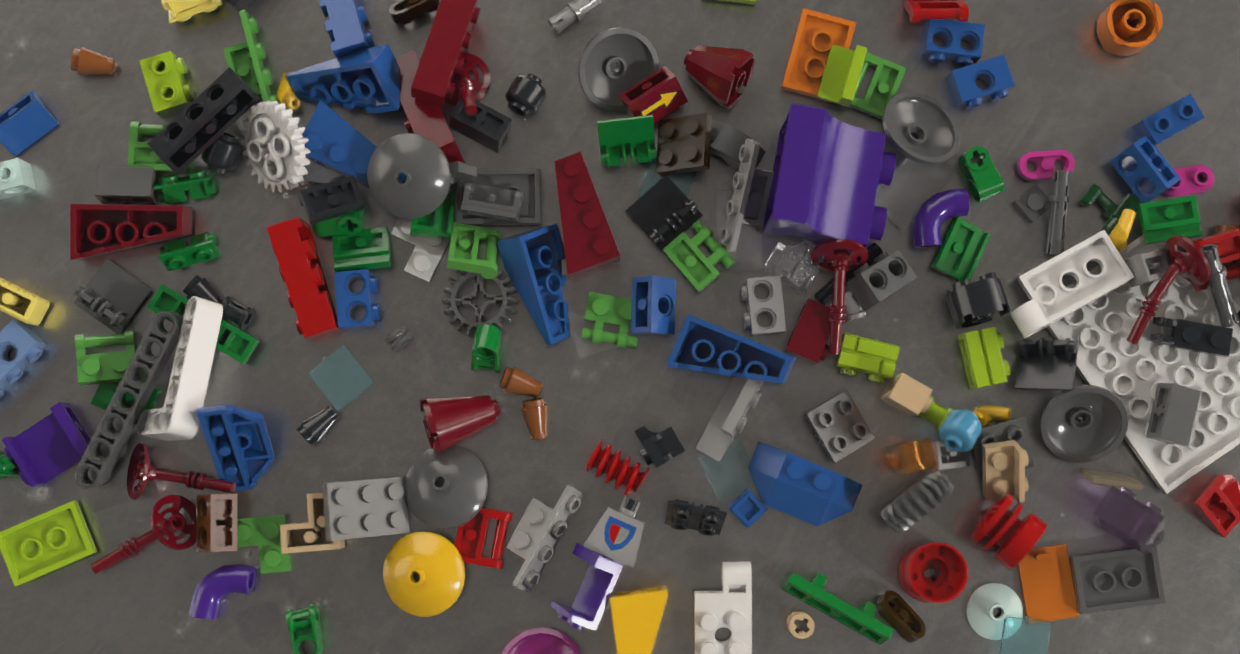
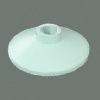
(981, 605)

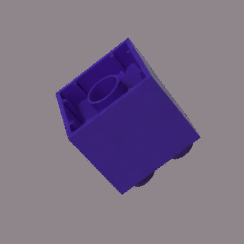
(827, 180)

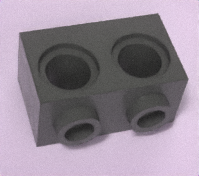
(881, 279)

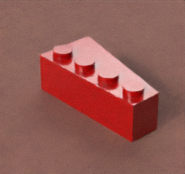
(304, 277)

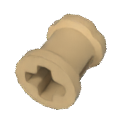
(799, 633)

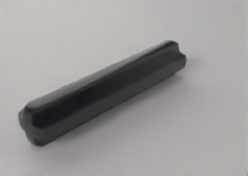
(825, 294)

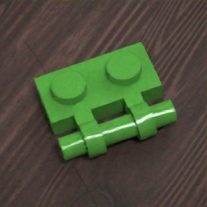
(692, 261)
(609, 310)

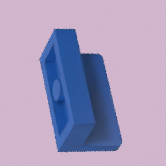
(25, 123)

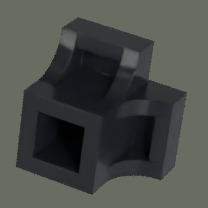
(659, 446)

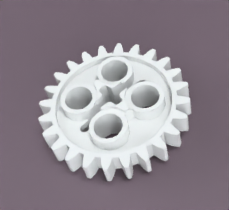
(275, 146)

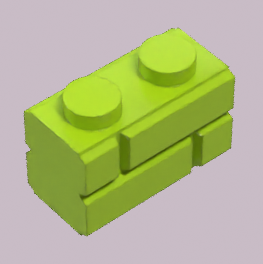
(867, 357)
(983, 357)

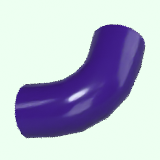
(933, 214)
(216, 585)

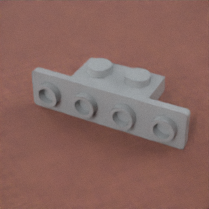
(749, 195)
(729, 417)
(539, 534)

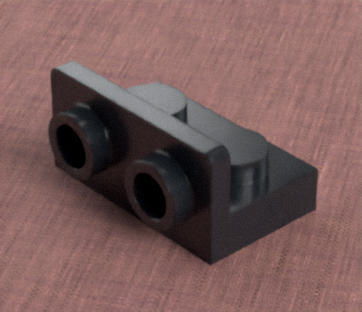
(331, 199)

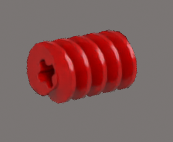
(616, 469)

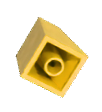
(637, 618)

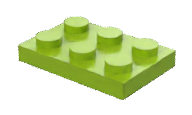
(46, 543)

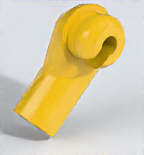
(286, 95)
(1122, 230)
(989, 413)

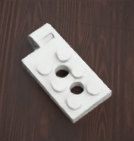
(1053, 300)
(726, 609)

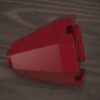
(720, 71)

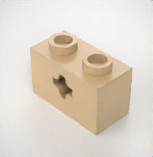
(907, 395)

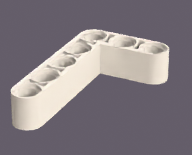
(188, 376)

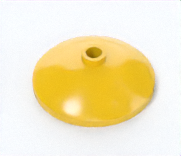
(439, 571)

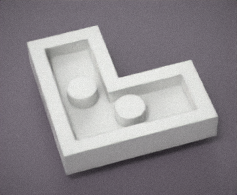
(427, 250)

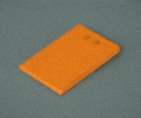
(1048, 584)

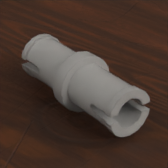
(573, 12)

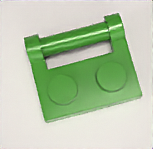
(882, 85)
(140, 152)
(464, 249)
(104, 366)

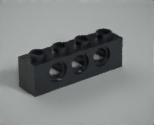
(203, 121)

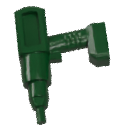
(1112, 211)

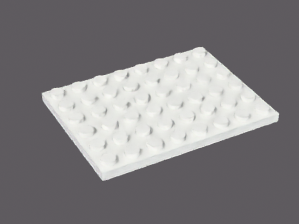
(1135, 370)

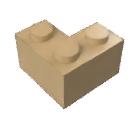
(311, 534)

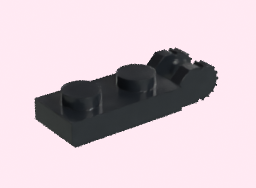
(1194, 336)

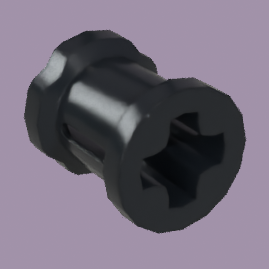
(237, 312)

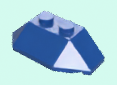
(237, 443)
(801, 486)

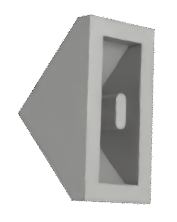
(1148, 266)
(947, 458)

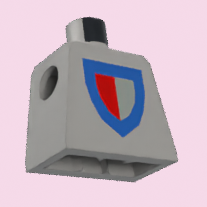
(618, 533)

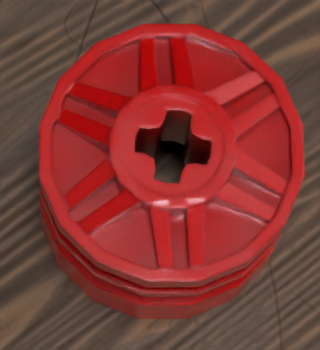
(1008, 531)
(949, 575)

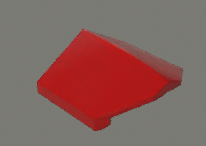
(1220, 504)

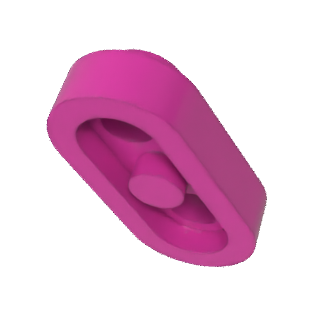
(1044, 164)
(1189, 183)

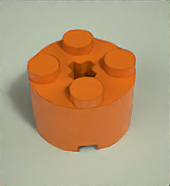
(1116, 21)

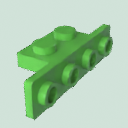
(247, 61)

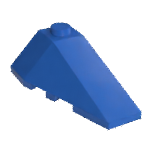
(356, 79)
(535, 269)

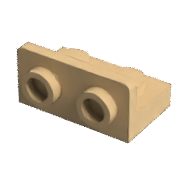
(1004, 470)

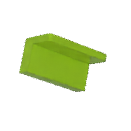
(842, 74)

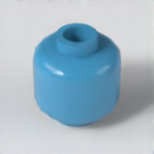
(960, 430)

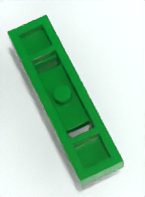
(237, 345)
(858, 620)

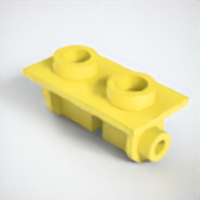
(184, 9)

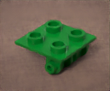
(626, 139)

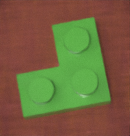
(265, 533)

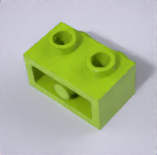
(167, 83)

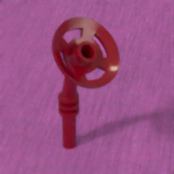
(465, 85)
(838, 265)
(1180, 265)
(142, 471)
(167, 527)

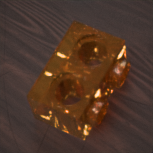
(910, 456)

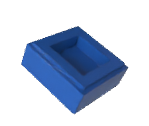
(747, 508)

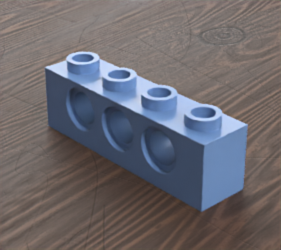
(27, 346)

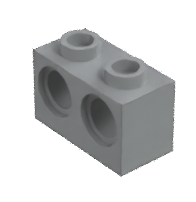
(771, 306)

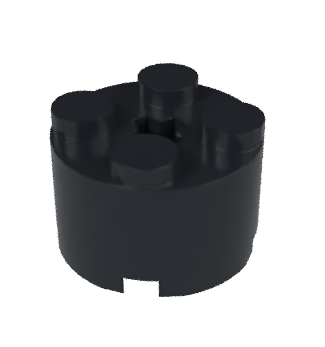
(977, 301)

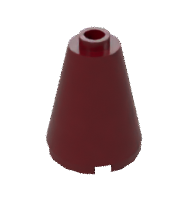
(456, 418)

